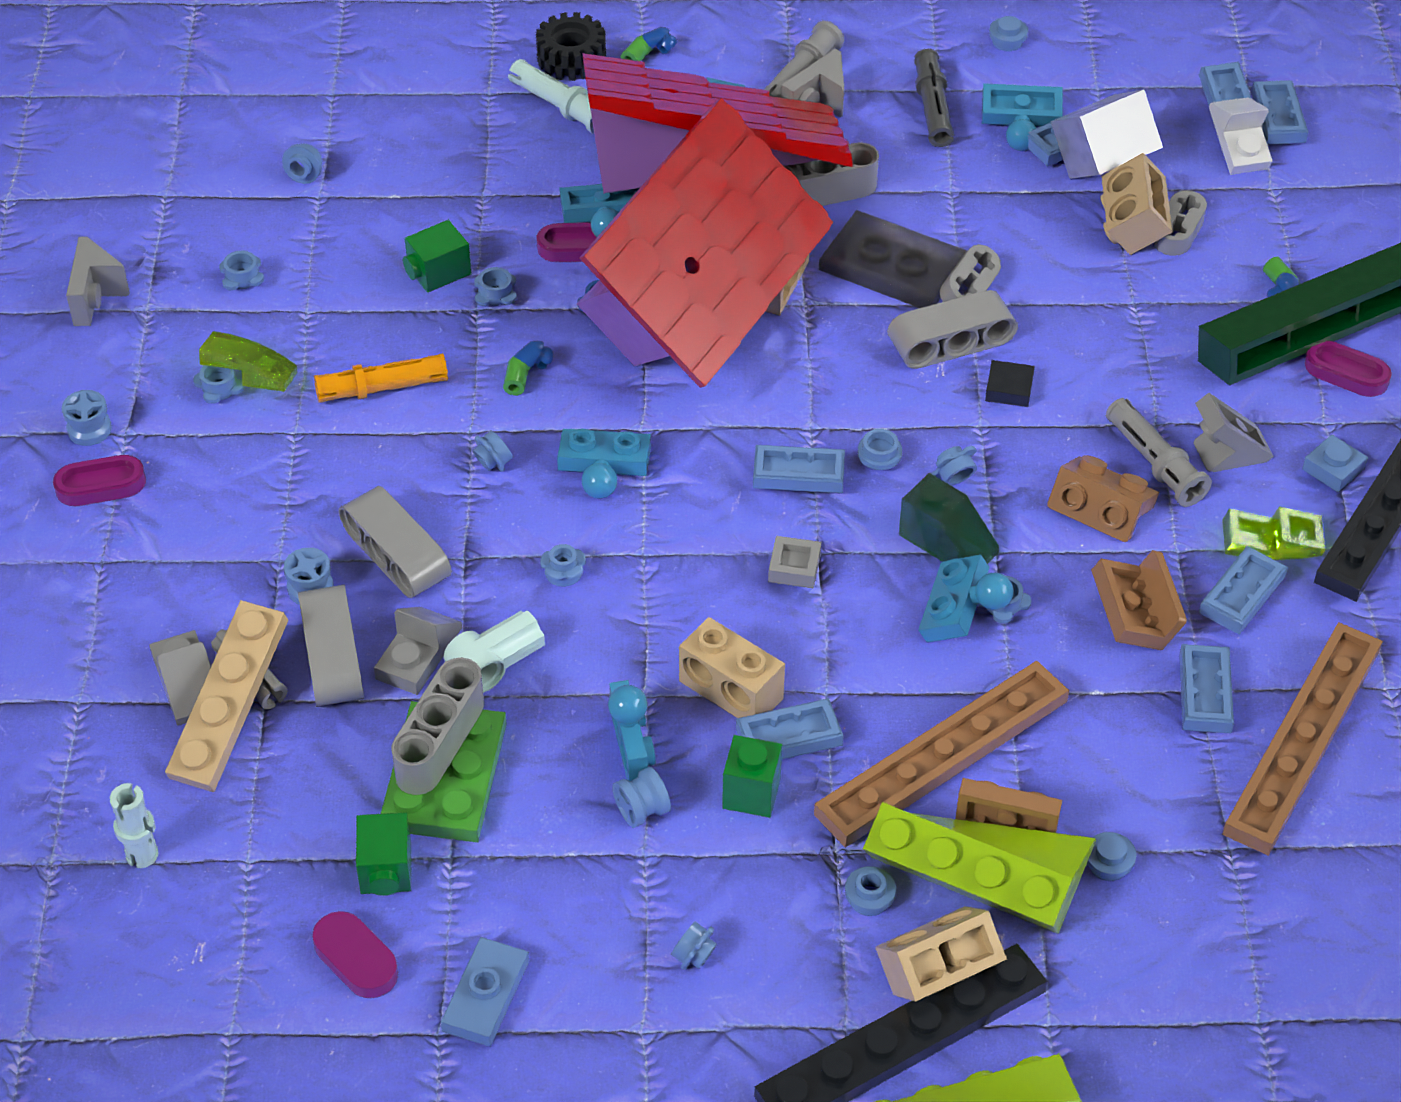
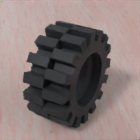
(563, 42)

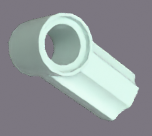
(498, 646)

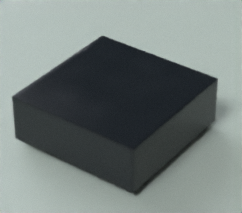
(1009, 383)

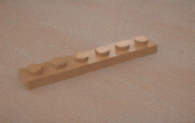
(1302, 739)
(941, 752)

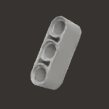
(837, 183)
(952, 329)
(395, 541)
(330, 645)
(438, 726)

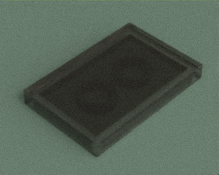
(890, 259)

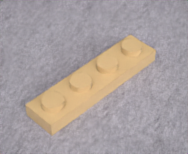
(226, 696)

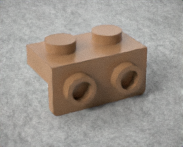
(1101, 496)
(1140, 601)
(1007, 806)

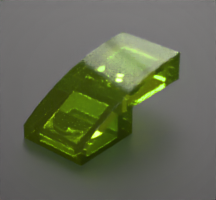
(259, 364)
(1282, 537)

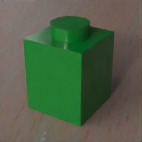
(437, 256)
(752, 776)
(383, 853)

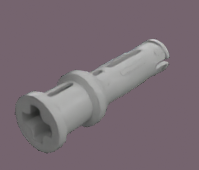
(823, 40)
(1168, 463)

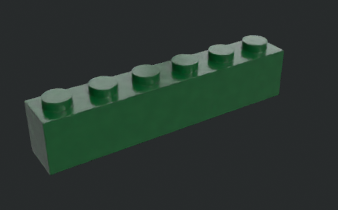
(1302, 317)

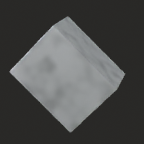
(1106, 134)

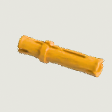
(372, 379)

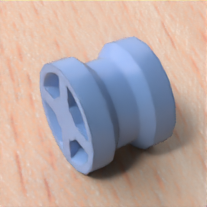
(86, 417)
(303, 565)
(641, 797)

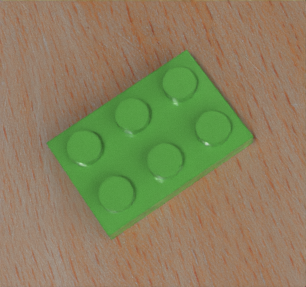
(460, 798)

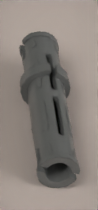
(931, 86)

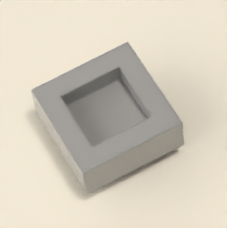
(794, 562)

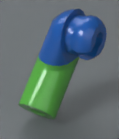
(645, 43)
(1280, 274)
(518, 366)

